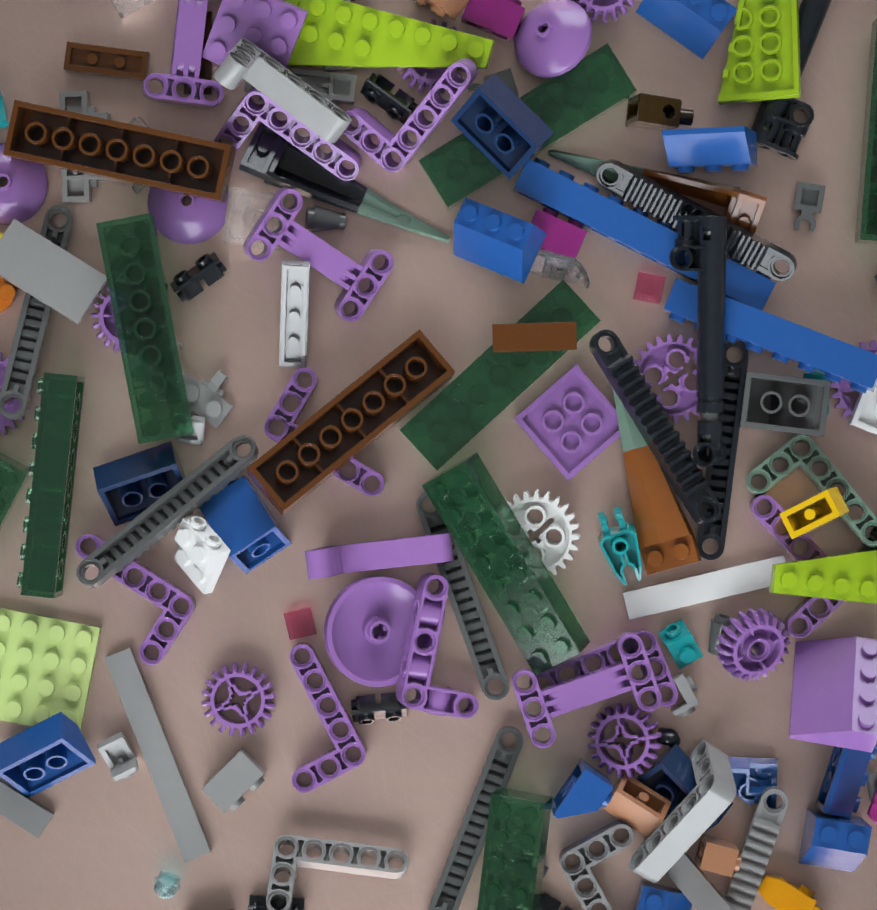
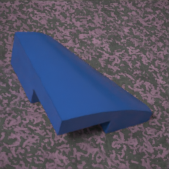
(753, 777)

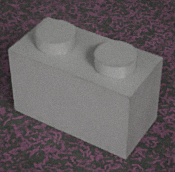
(234, 780)

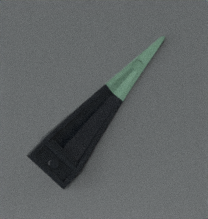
(288, 167)

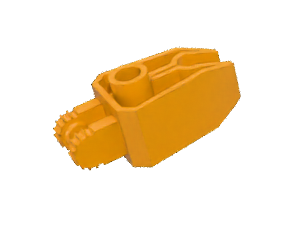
(787, 896)

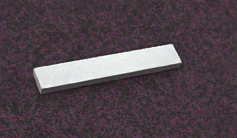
(700, 588)

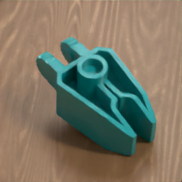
(619, 541)

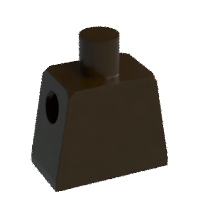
(647, 112)

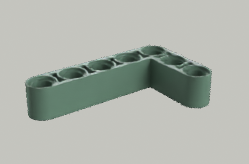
(822, 483)

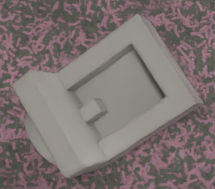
(686, 688)
(118, 756)

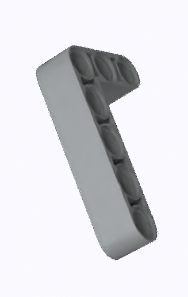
(283, 87)
(691, 817)
(588, 859)
(327, 862)

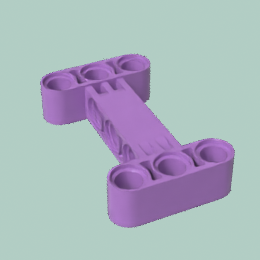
(186, 60)
(319, 253)
(586, 689)

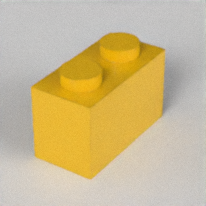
(814, 512)

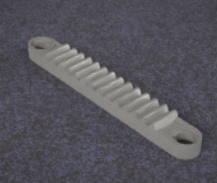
(756, 850)

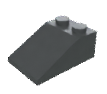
(785, 404)

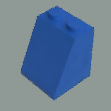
(244, 524)
(834, 841)

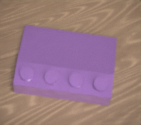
(835, 693)

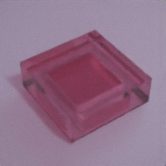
(649, 288)
(300, 623)

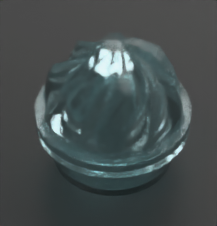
(166, 884)

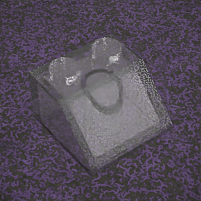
(243, 212)

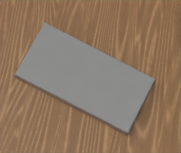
(48, 272)

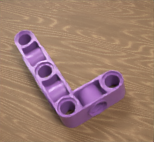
(418, 662)

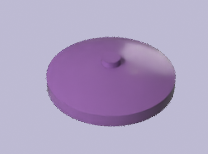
(369, 629)

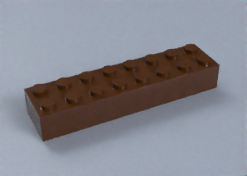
(119, 151)
(350, 422)

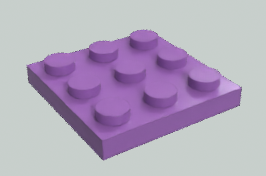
(266, 23)
(571, 422)

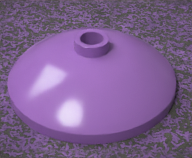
(561, 45)
(25, 189)
(186, 223)

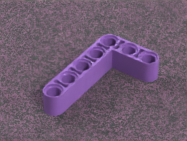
(417, 122)
(288, 130)
(290, 418)
(813, 551)
(379, 554)
(144, 589)
(603, 652)
(328, 718)

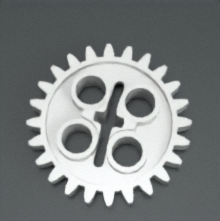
(552, 552)

